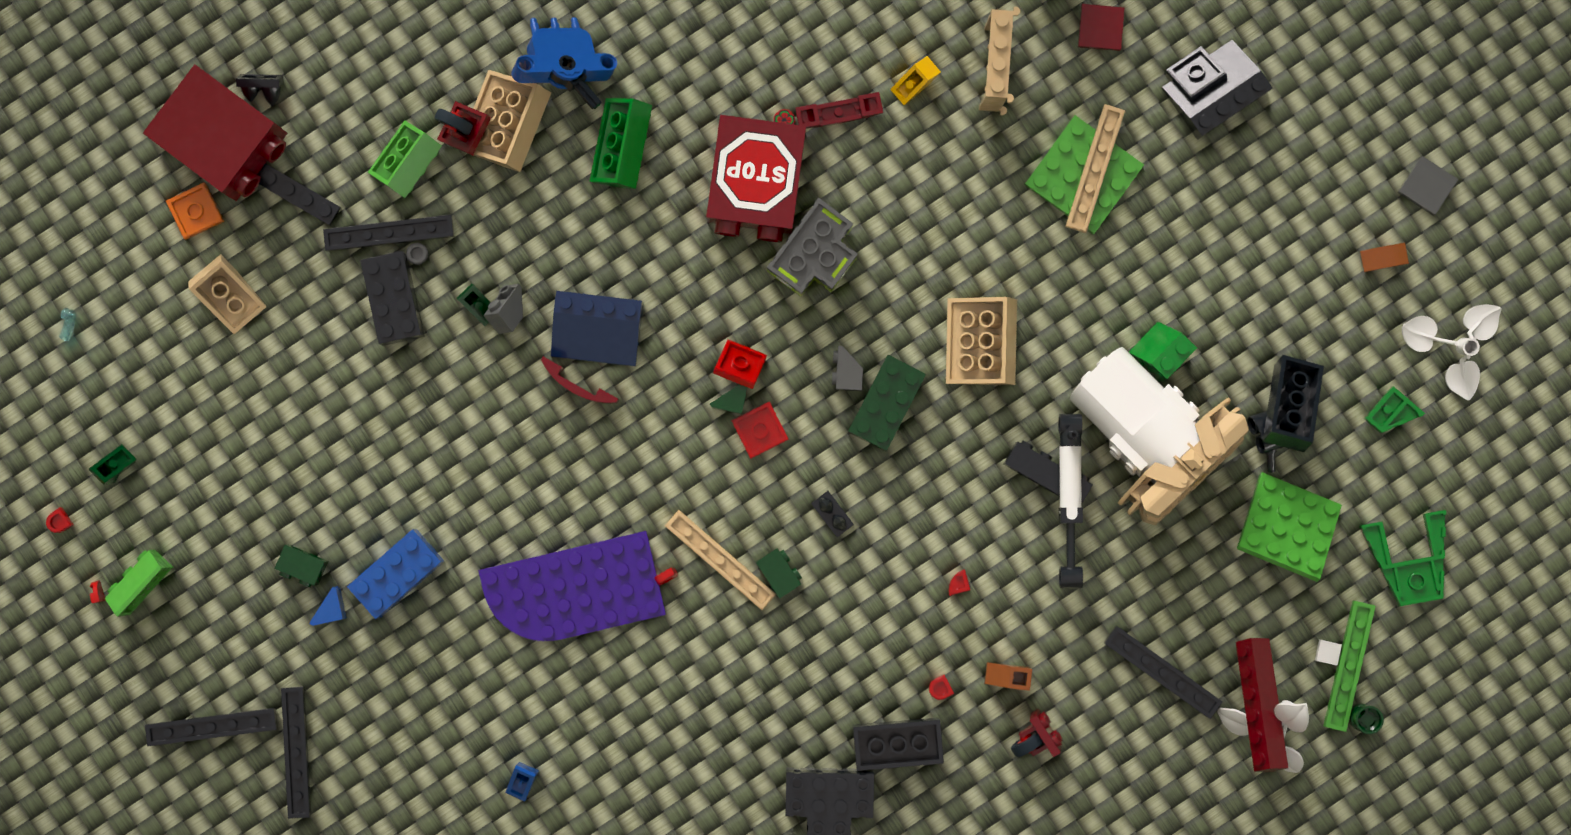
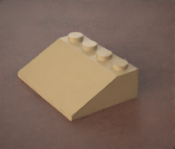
(514, 121)
(981, 341)

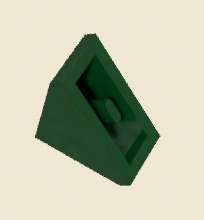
(732, 401)

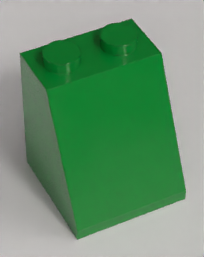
(1162, 351)

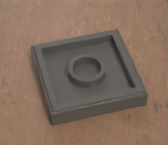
(1427, 185)

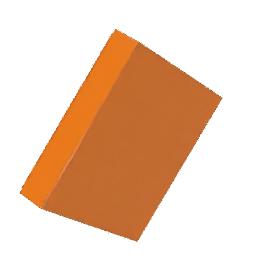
(195, 211)

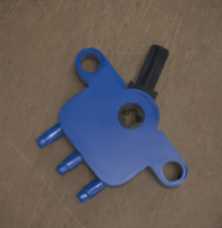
(564, 59)

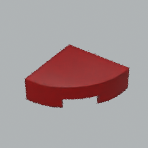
(959, 583)
(98, 594)

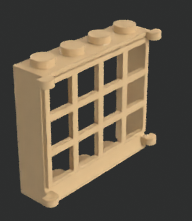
(999, 47)

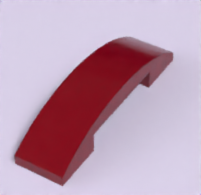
(839, 111)
(555, 371)

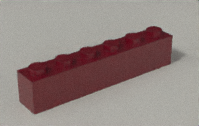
(1260, 701)

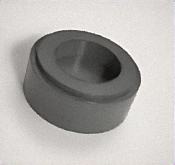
(417, 253)

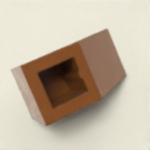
(1008, 676)

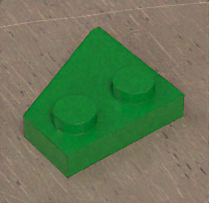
(1392, 411)

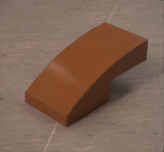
(1384, 257)

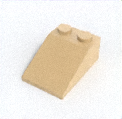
(226, 294)

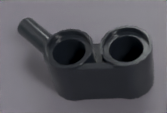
(1256, 425)

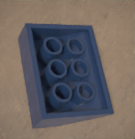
(596, 328)

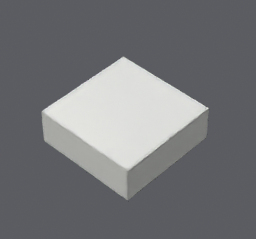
(1328, 652)

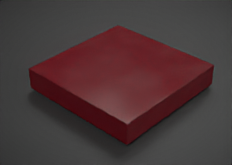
(1101, 27)

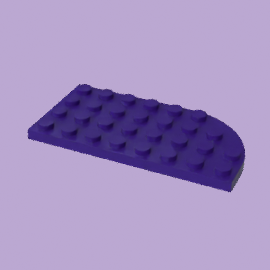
(576, 589)

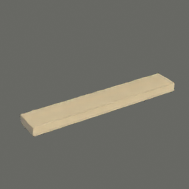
(1095, 168)
(720, 560)

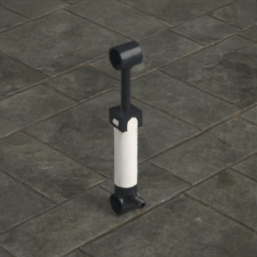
(1070, 494)

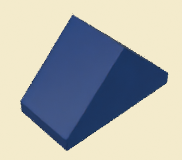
(331, 608)
(521, 781)

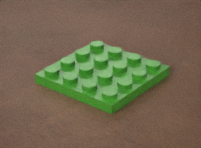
(1062, 167)
(1289, 527)

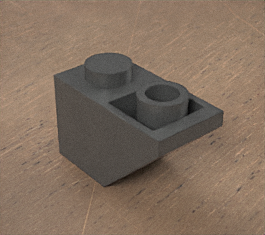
(506, 309)
(848, 373)

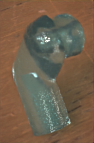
(69, 323)

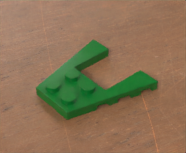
(1413, 579)

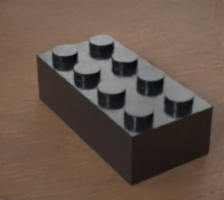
(392, 298)
(1293, 403)
(898, 744)

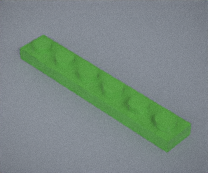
(1349, 666)

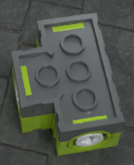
(815, 251)

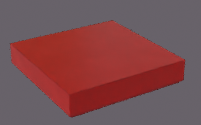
(740, 364)
(760, 430)

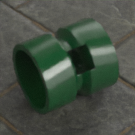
(1366, 718)

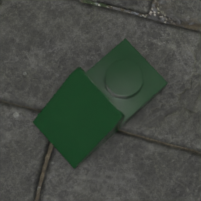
(475, 302)
(112, 465)

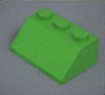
(405, 159)
(137, 582)

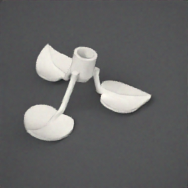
(1482, 325)
(1292, 717)

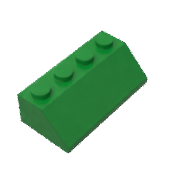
(621, 142)

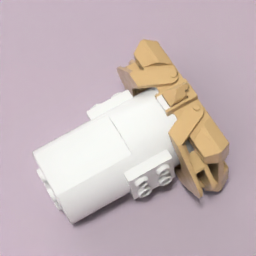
(1156, 432)

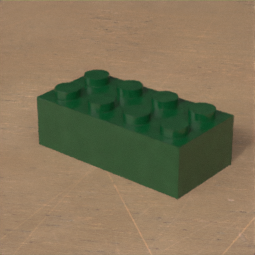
(886, 403)

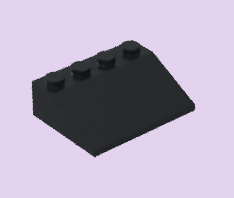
(1241, 88)

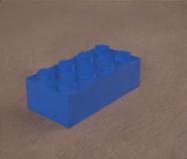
(395, 573)

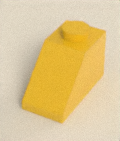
(915, 80)

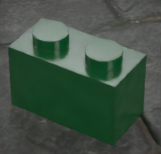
(300, 565)
(779, 573)

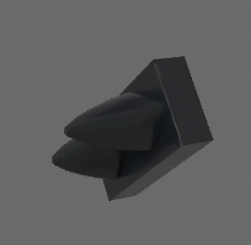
(269, 83)
(832, 514)

